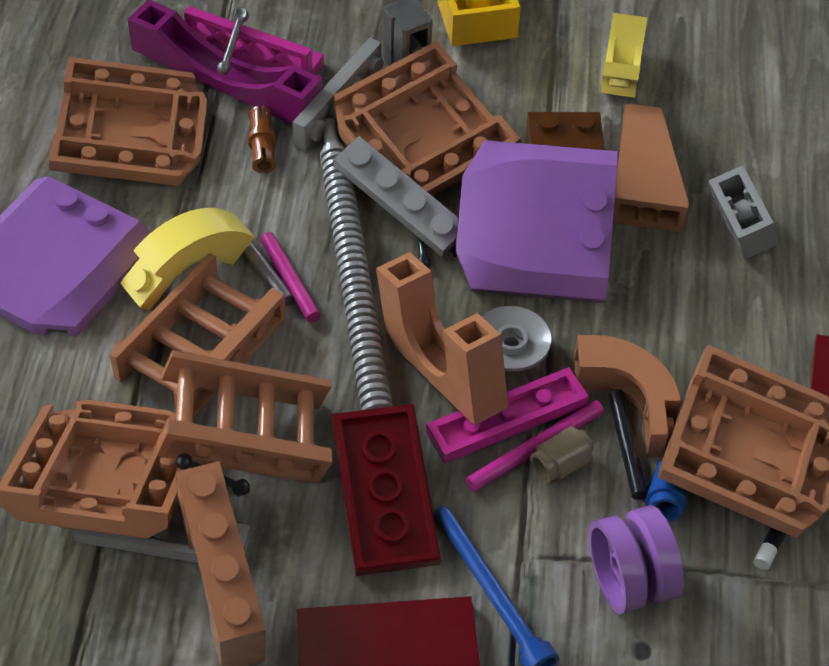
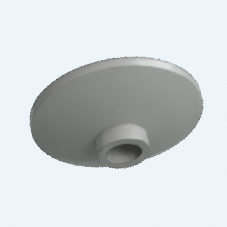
(524, 331)

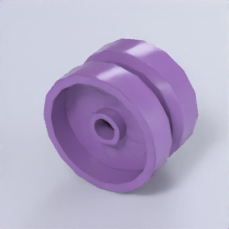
(636, 559)

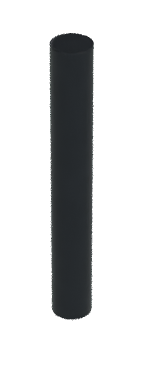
(627, 444)

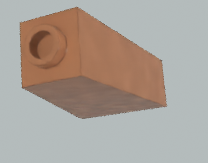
(648, 174)

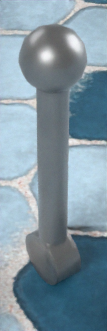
(241, 15)

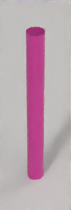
(523, 452)

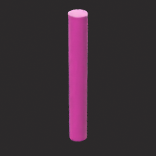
(290, 277)

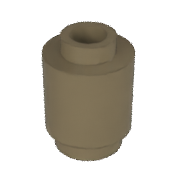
(562, 455)

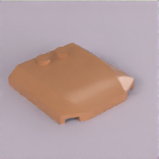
(420, 118)
(128, 122)
(752, 443)
(94, 470)

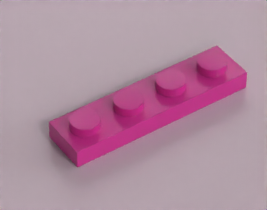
(527, 408)

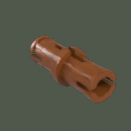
(261, 139)

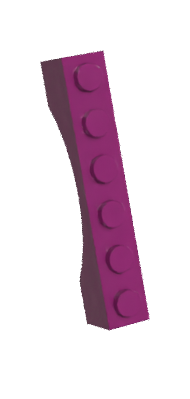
(172, 42)

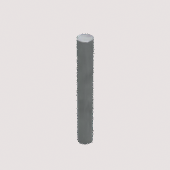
(266, 272)

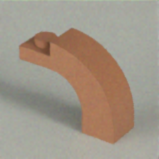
(614, 364)

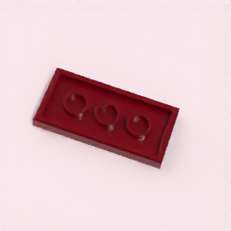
(385, 490)
(389, 634)

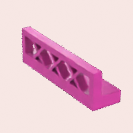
(253, 45)

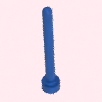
(532, 649)

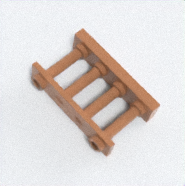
(238, 341)
(242, 450)

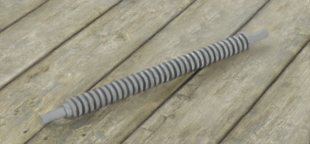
(354, 278)

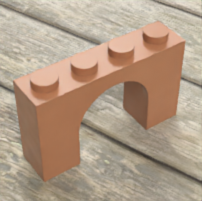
(458, 361)
(227, 582)

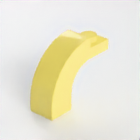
(623, 55)
(179, 246)

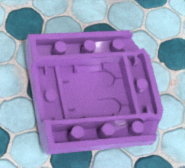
(537, 221)
(62, 257)

